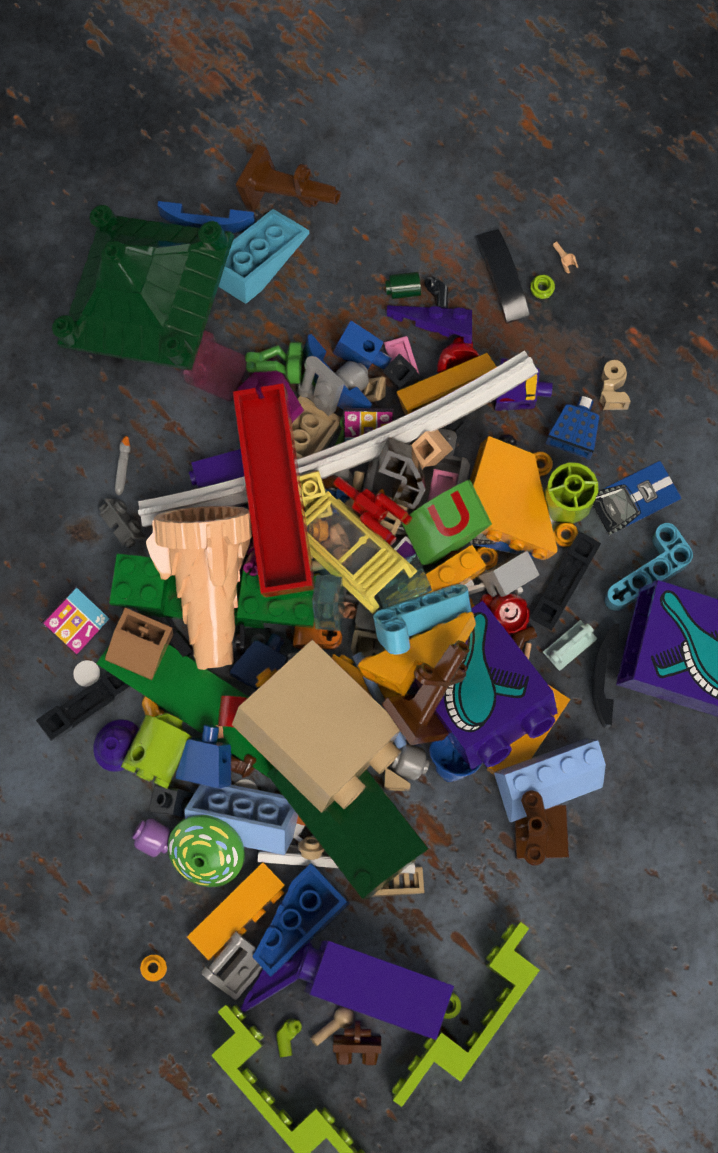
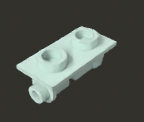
(570, 645)

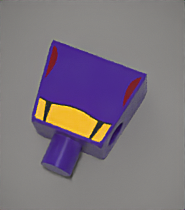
(524, 395)

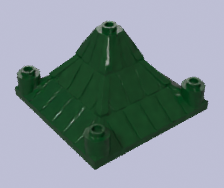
(145, 290)

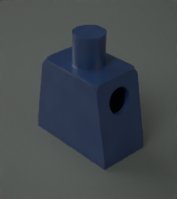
(257, 659)

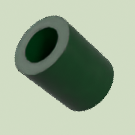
(403, 285)

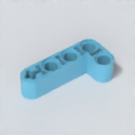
(646, 573)
(418, 615)

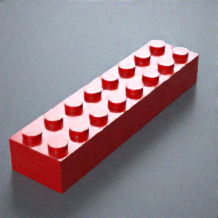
(274, 491)

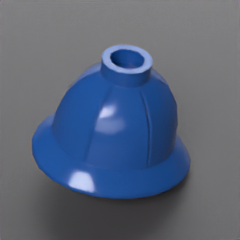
(448, 761)

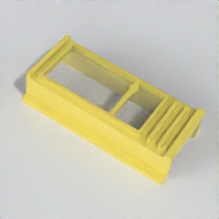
(352, 550)

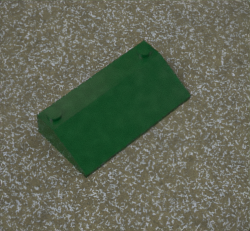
(365, 840)

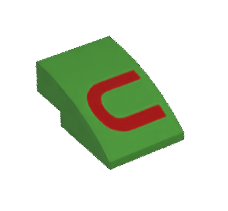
(447, 523)

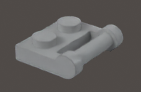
(327, 389)
(240, 971)

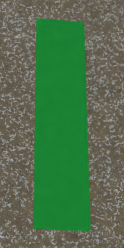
(190, 696)

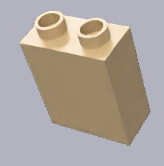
(318, 728)

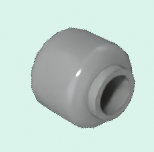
(353, 375)
(410, 762)

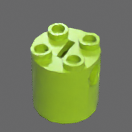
(570, 493)
(157, 749)

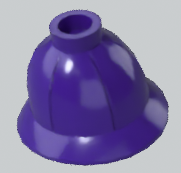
(113, 744)

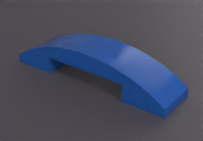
(237, 221)
(349, 398)

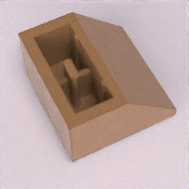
(139, 643)

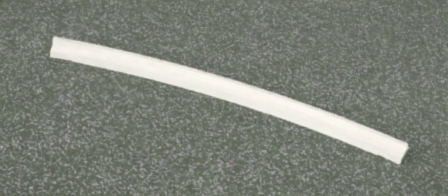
(367, 445)

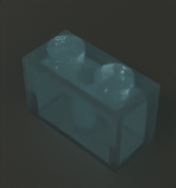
(328, 602)

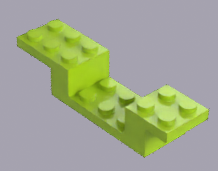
(445, 1052)
(306, 1134)

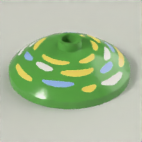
(214, 843)

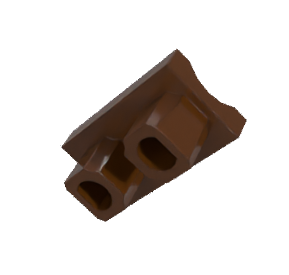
(357, 1041)

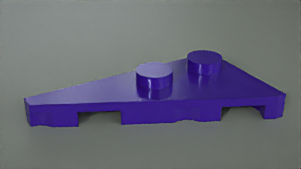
(436, 319)
(268, 986)

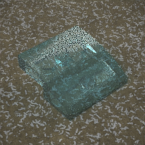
(403, 588)

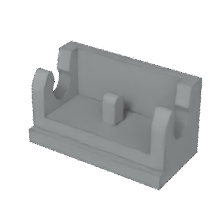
(509, 574)

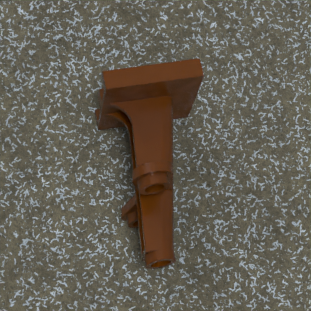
(262, 178)
(415, 712)
(542, 832)

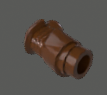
(243, 767)

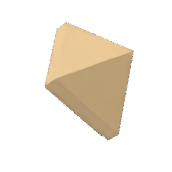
(375, 389)

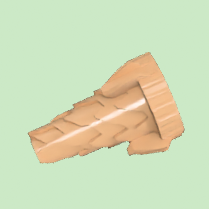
(205, 555)

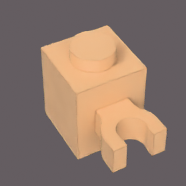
(431, 448)

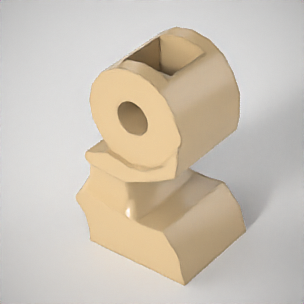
(614, 377)

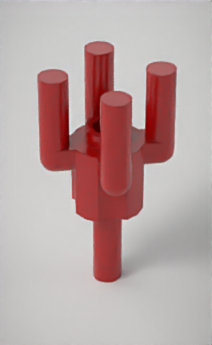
(374, 509)

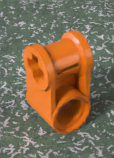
(304, 635)

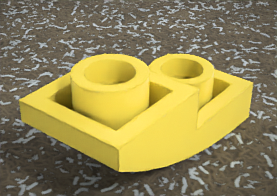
(312, 488)

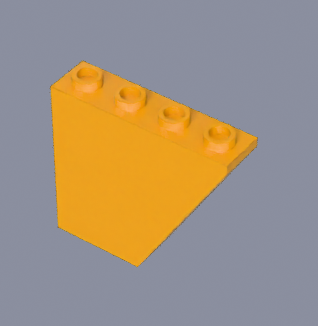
(513, 498)

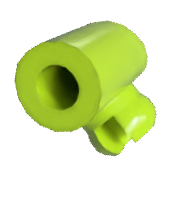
(286, 1034)

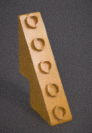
(397, 670)

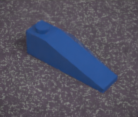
(302, 914)

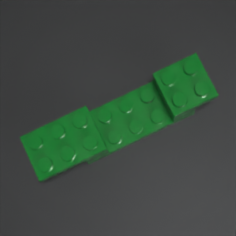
(140, 587)

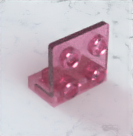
(216, 368)

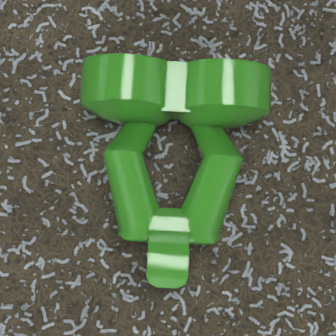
(293, 361)

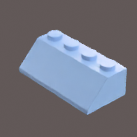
(554, 775)
(259, 817)

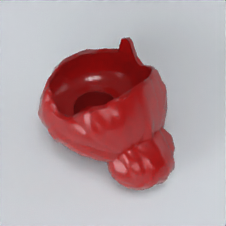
(456, 354)
(517, 616)

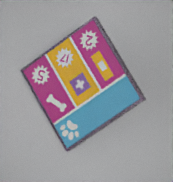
(363, 420)
(75, 620)

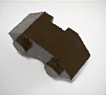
(402, 463)

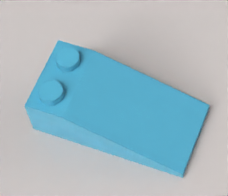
(260, 254)

